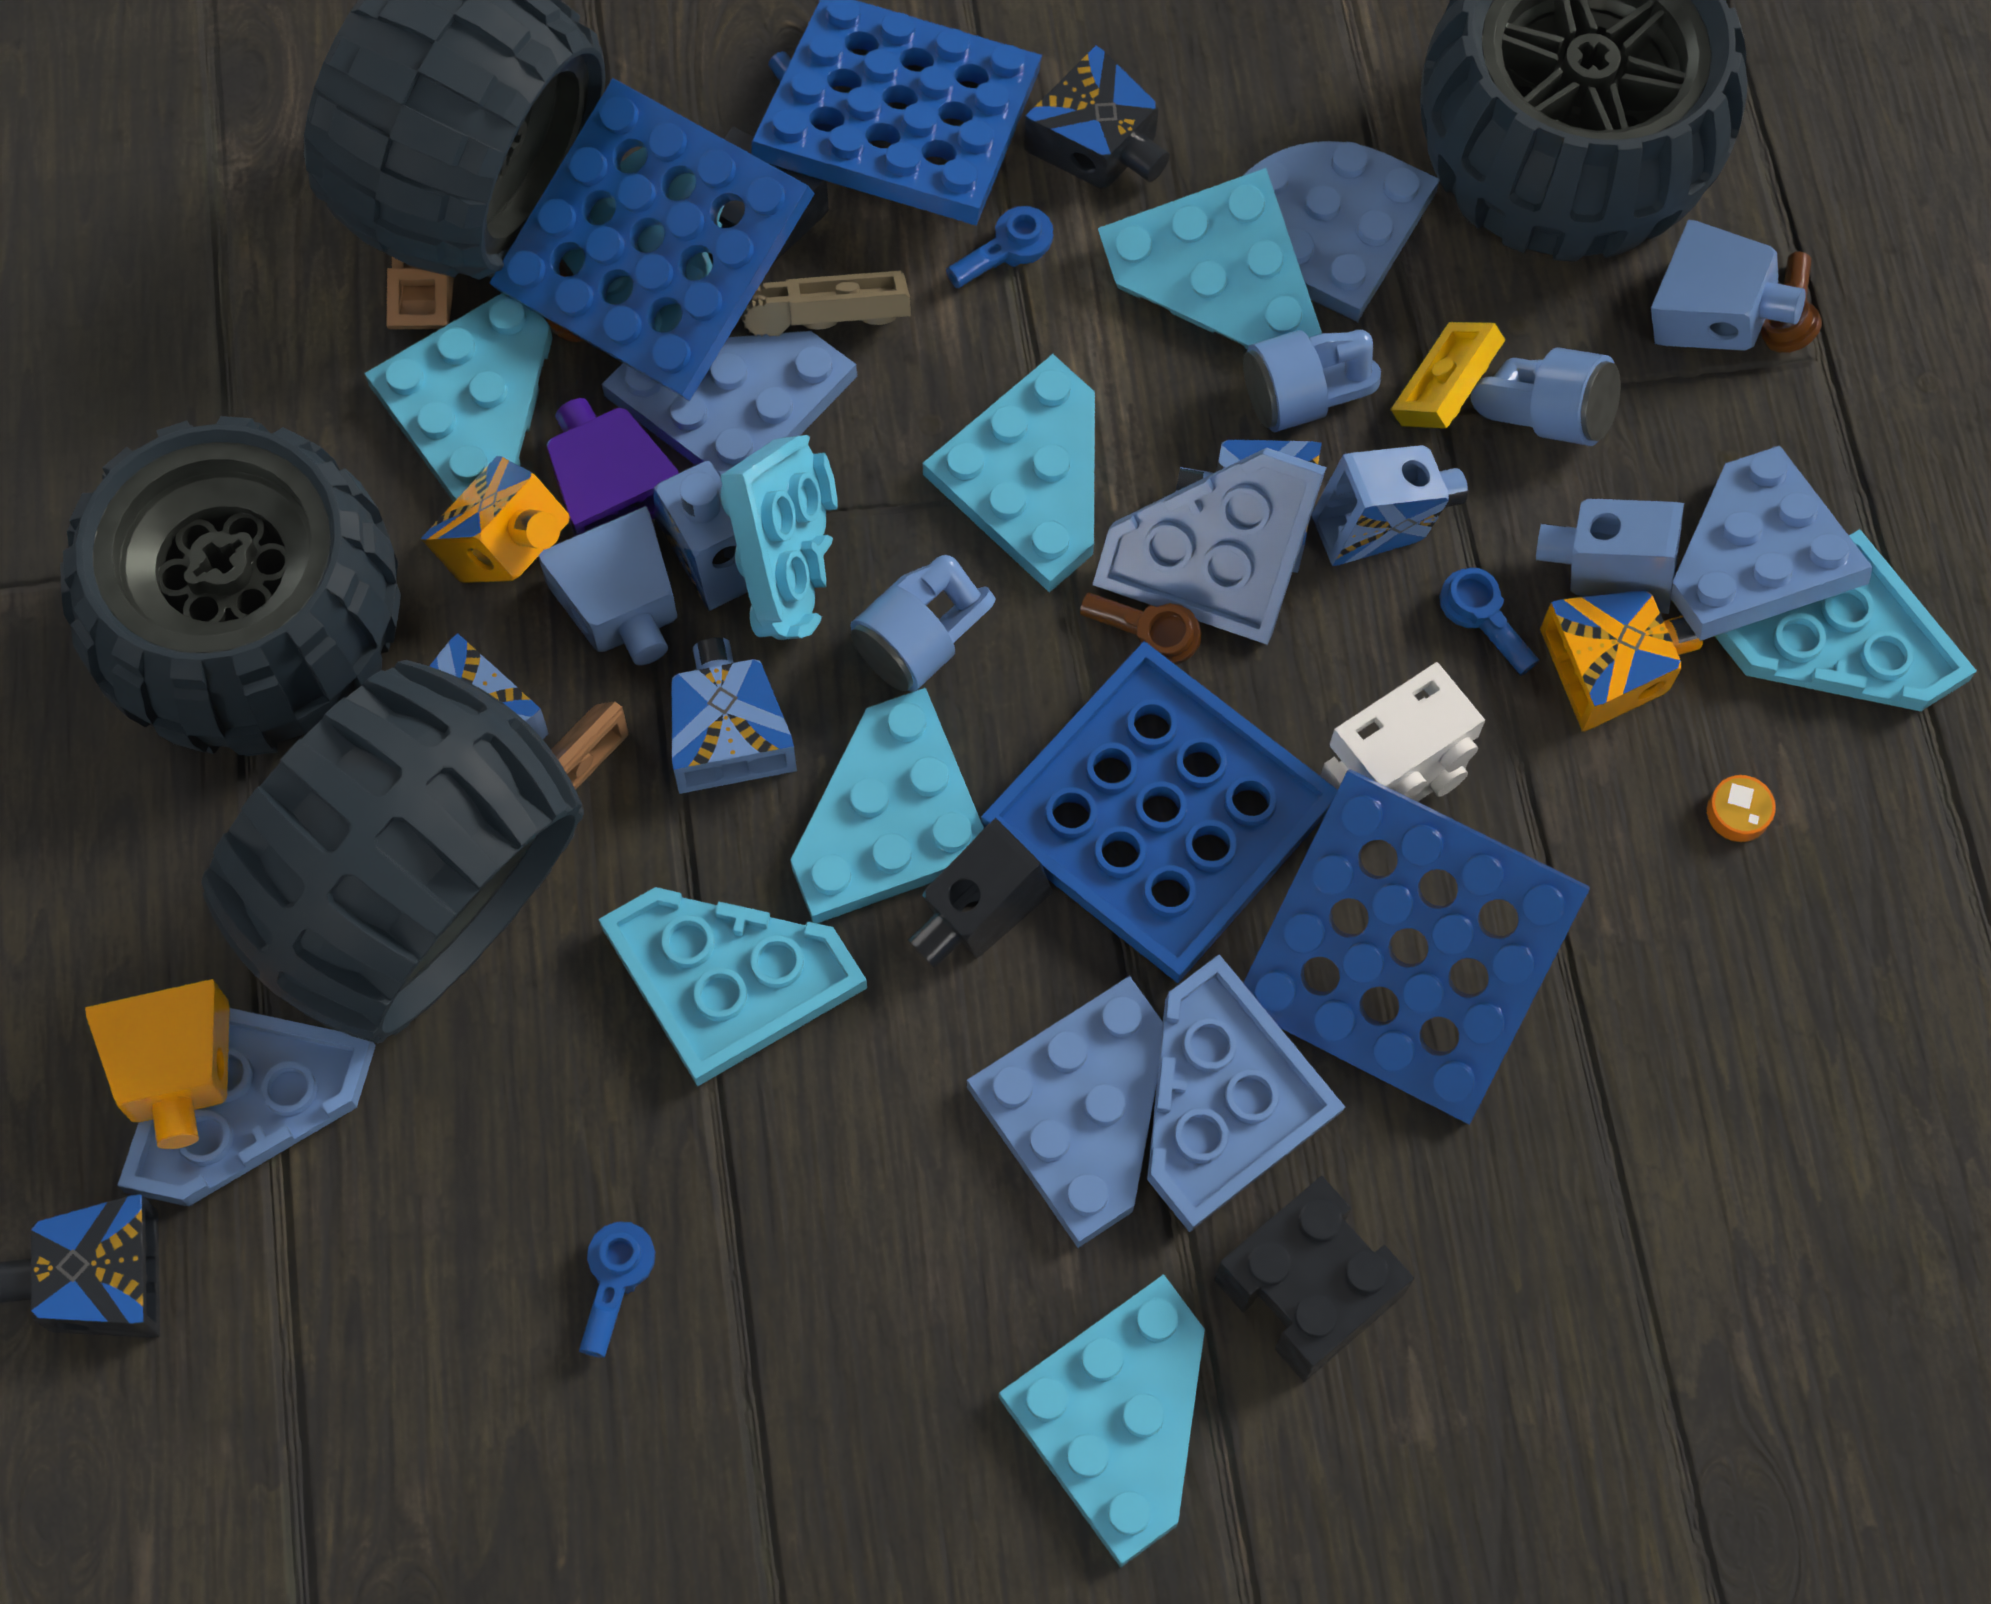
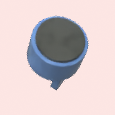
(1299, 376)
(1563, 397)
(904, 637)

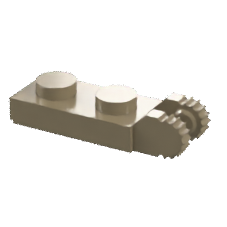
(827, 300)

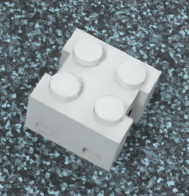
(1418, 744)

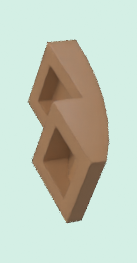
(417, 297)

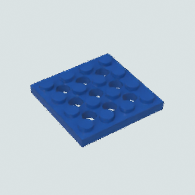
(879, 78)
(659, 277)
(1197, 723)
(1483, 872)

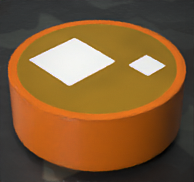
(1741, 808)

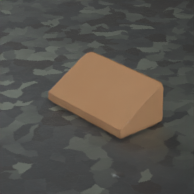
(591, 741)

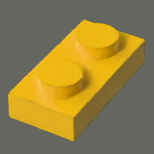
(1448, 375)

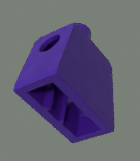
(604, 465)

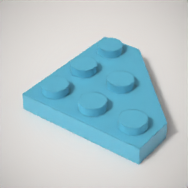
(1216, 261)
(467, 389)
(1029, 472)
(1856, 644)
(888, 813)
(728, 974)
(1118, 1416)

